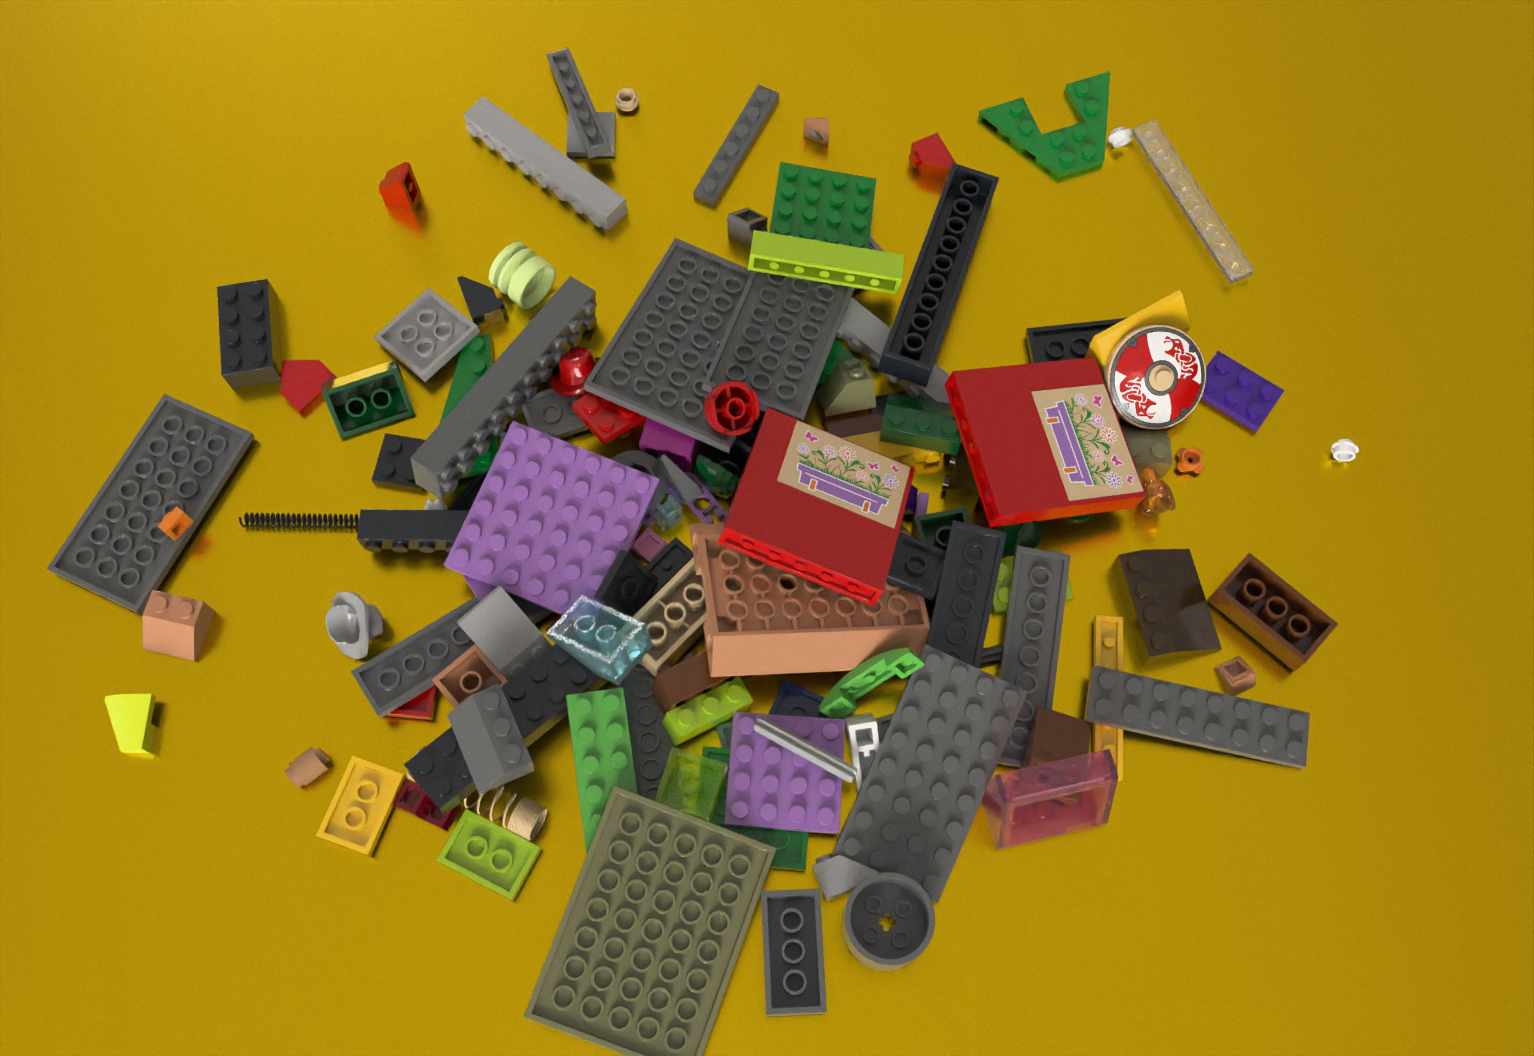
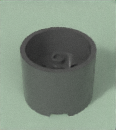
(907, 908)

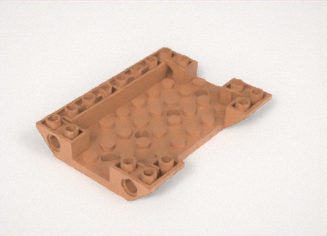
(797, 629)

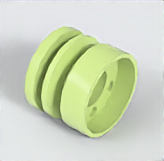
(522, 275)

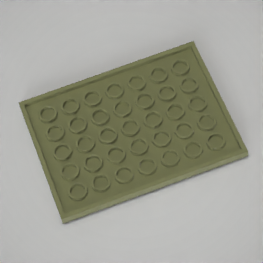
(650, 930)

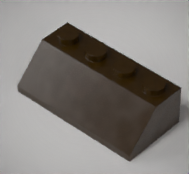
(961, 484)

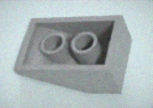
(504, 633)

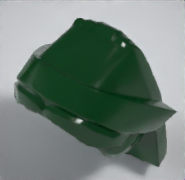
(718, 474)

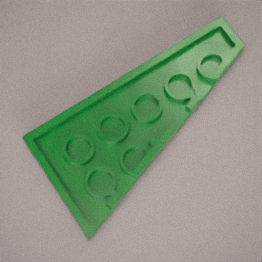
(472, 364)

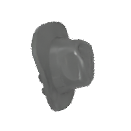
(648, 464)

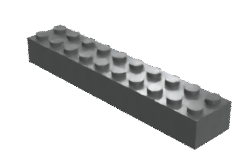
(504, 389)

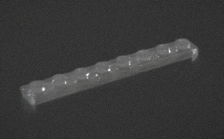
(1193, 202)

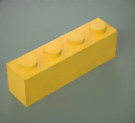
(900, 453)

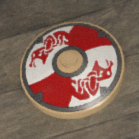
(1155, 376)

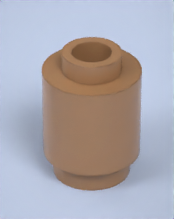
(307, 766)

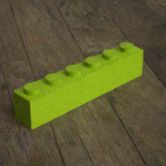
(826, 262)

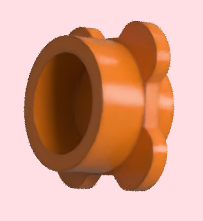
(1190, 453)

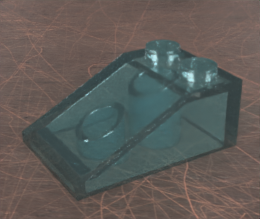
(601, 638)

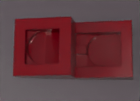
(416, 802)

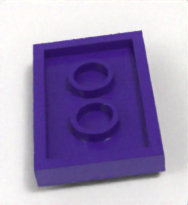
(1239, 391)

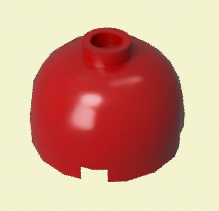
(732, 408)

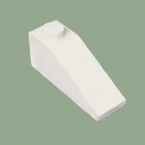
(862, 743)

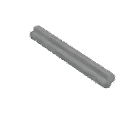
(805, 749)

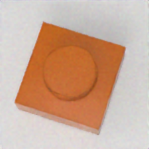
(175, 523)

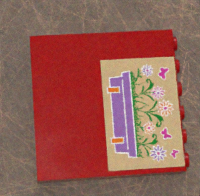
(1043, 441)
(818, 507)

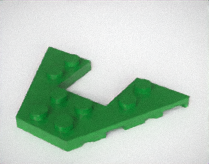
(1067, 148)

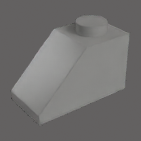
(839, 875)

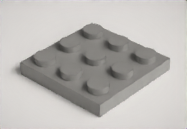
(427, 334)

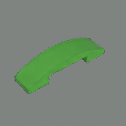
(865, 677)

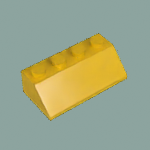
(1167, 311)

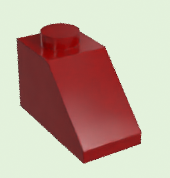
(931, 158)
(400, 187)

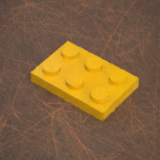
(361, 805)

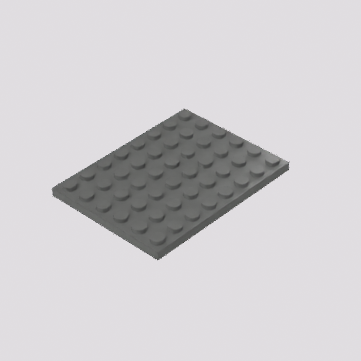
(671, 340)

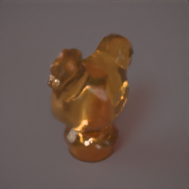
(1158, 494)

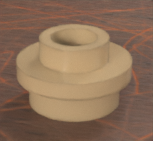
(628, 95)

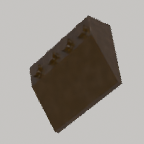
(1165, 604)

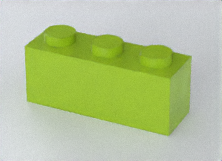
(706, 711)

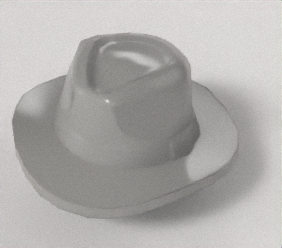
(353, 623)

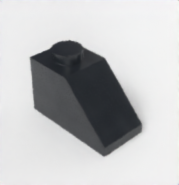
(482, 303)

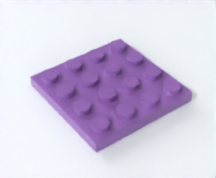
(778, 787)

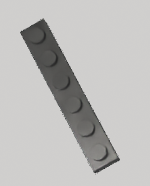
(579, 103)
(736, 145)

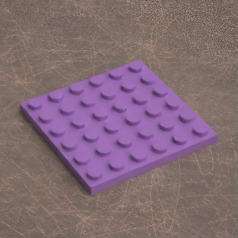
(550, 519)

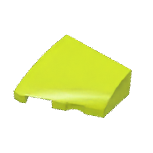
(132, 721)

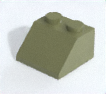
(847, 389)
(1149, 448)

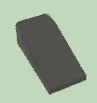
(681, 483)

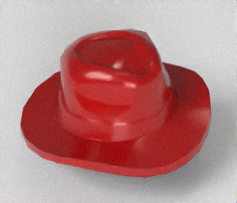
(574, 370)

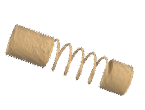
(525, 819)

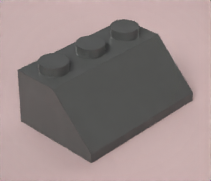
(490, 739)

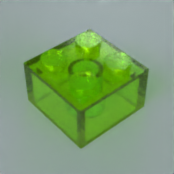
(692, 784)

